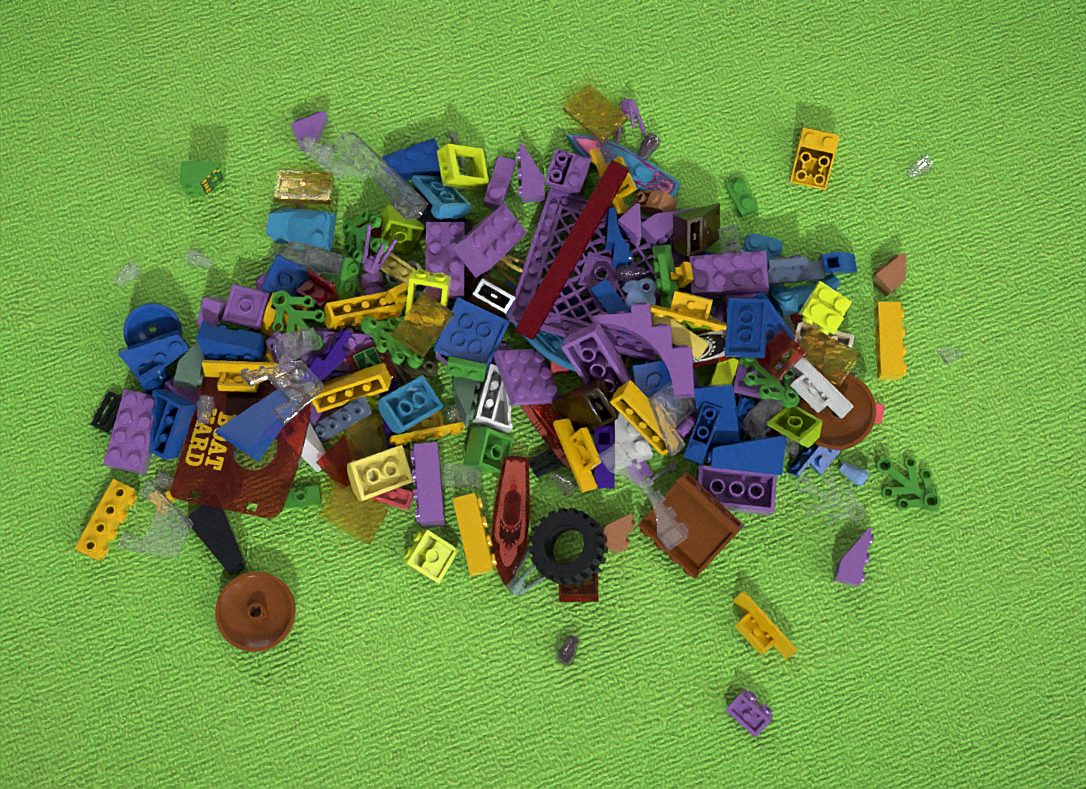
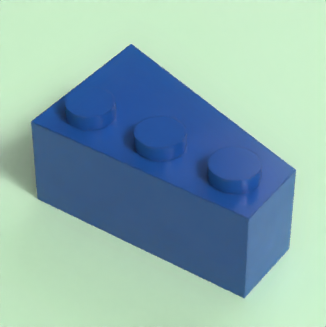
(415, 160)
(230, 345)
(154, 352)
(170, 423)

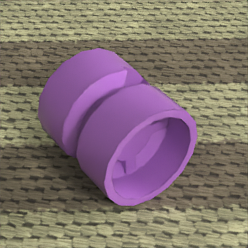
(372, 283)

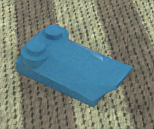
(445, 200)
(302, 226)
(771, 245)
(791, 300)
(409, 405)

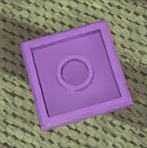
(246, 307)

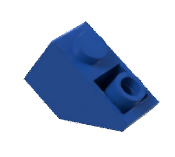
(838, 263)

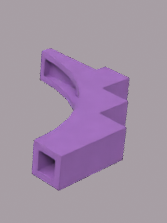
(660, 338)

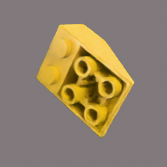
(814, 157)

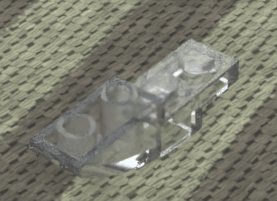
(325, 157)
(310, 257)

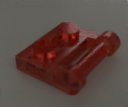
(777, 350)

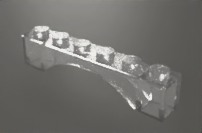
(403, 196)
(668, 527)

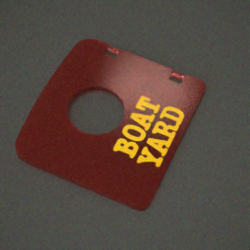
(210, 464)

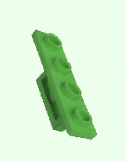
(662, 266)
(347, 280)

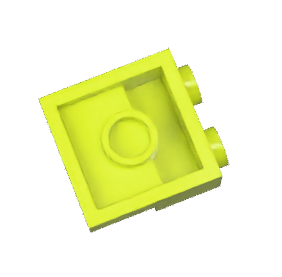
(825, 308)
(430, 555)

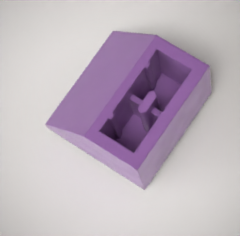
(568, 172)

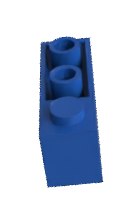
(703, 434)

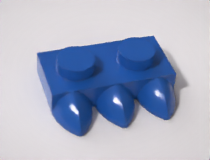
(154, 379)

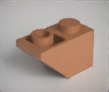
(655, 201)
(892, 275)
(617, 533)

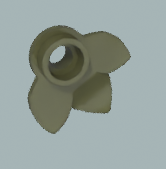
(429, 360)

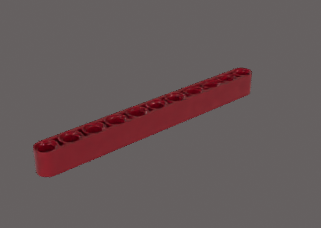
(572, 250)

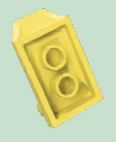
(380, 472)

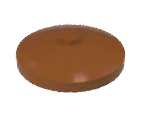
(856, 425)
(255, 611)

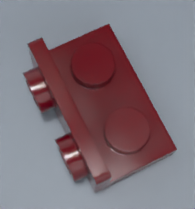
(320, 289)

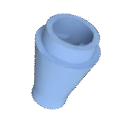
(854, 473)

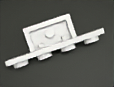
(818, 390)

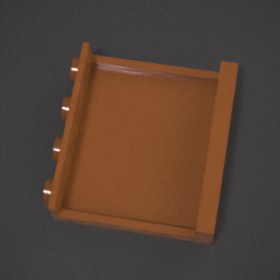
(708, 523)

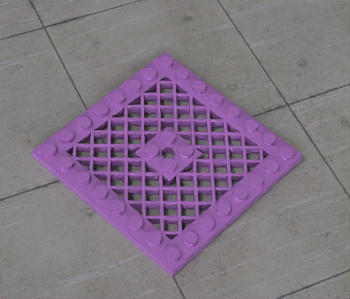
(557, 323)

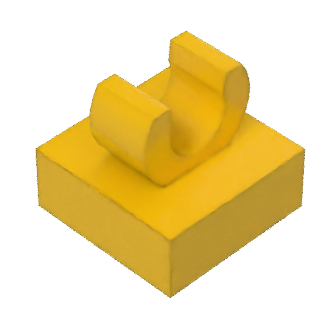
(682, 274)
(397, 295)

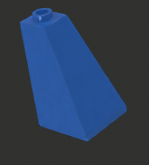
(255, 427)
(751, 455)

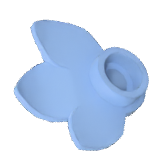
(637, 293)

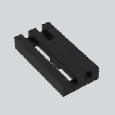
(107, 429)
(548, 469)

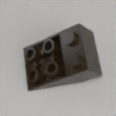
(696, 229)
(491, 295)
(587, 406)

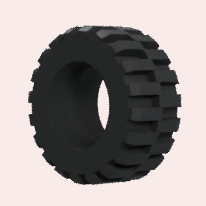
(548, 533)

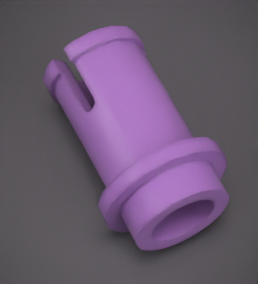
(685, 427)

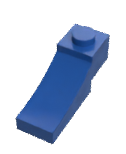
(615, 242)

